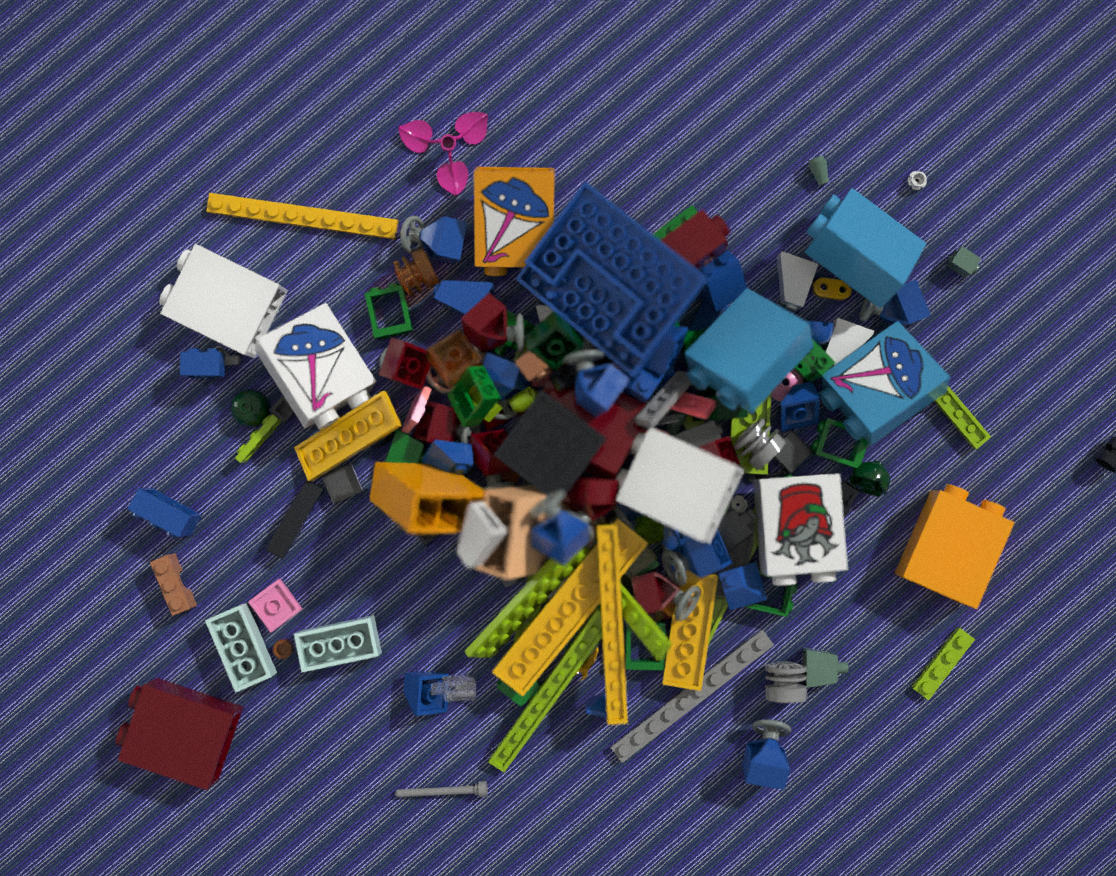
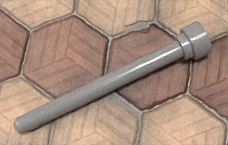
(479, 789)

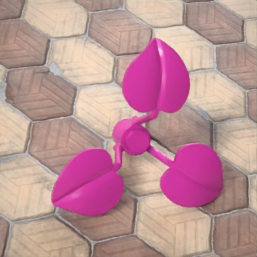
(454, 175)

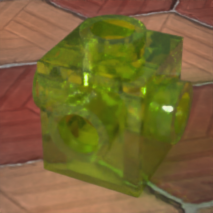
(649, 529)

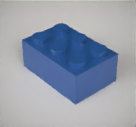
(164, 512)

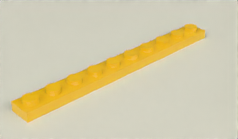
(302, 216)
(612, 624)

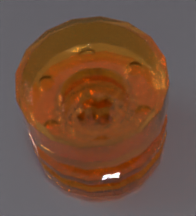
(416, 272)

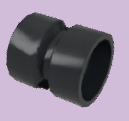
(1107, 456)

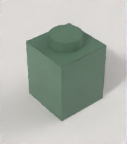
(964, 262)

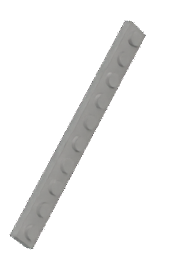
(688, 698)

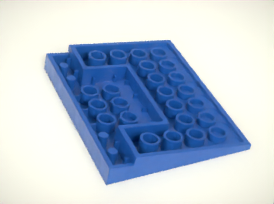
(611, 279)

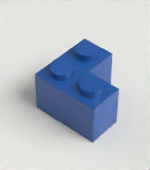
(202, 364)

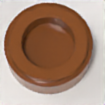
(282, 648)

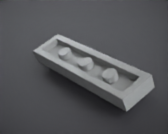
(663, 400)

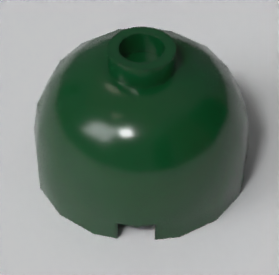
(250, 408)
(871, 477)

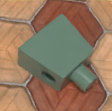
(822, 667)

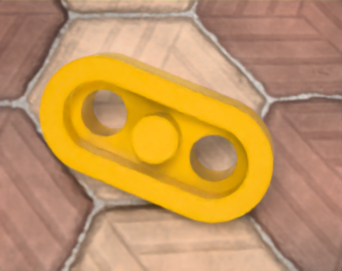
(832, 289)

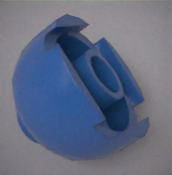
(821, 331)

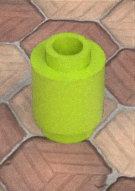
(522, 400)

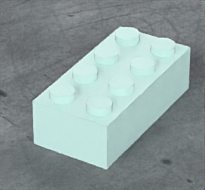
(337, 643)
(241, 647)

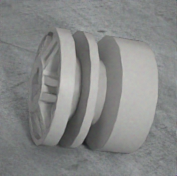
(759, 444)
(785, 685)

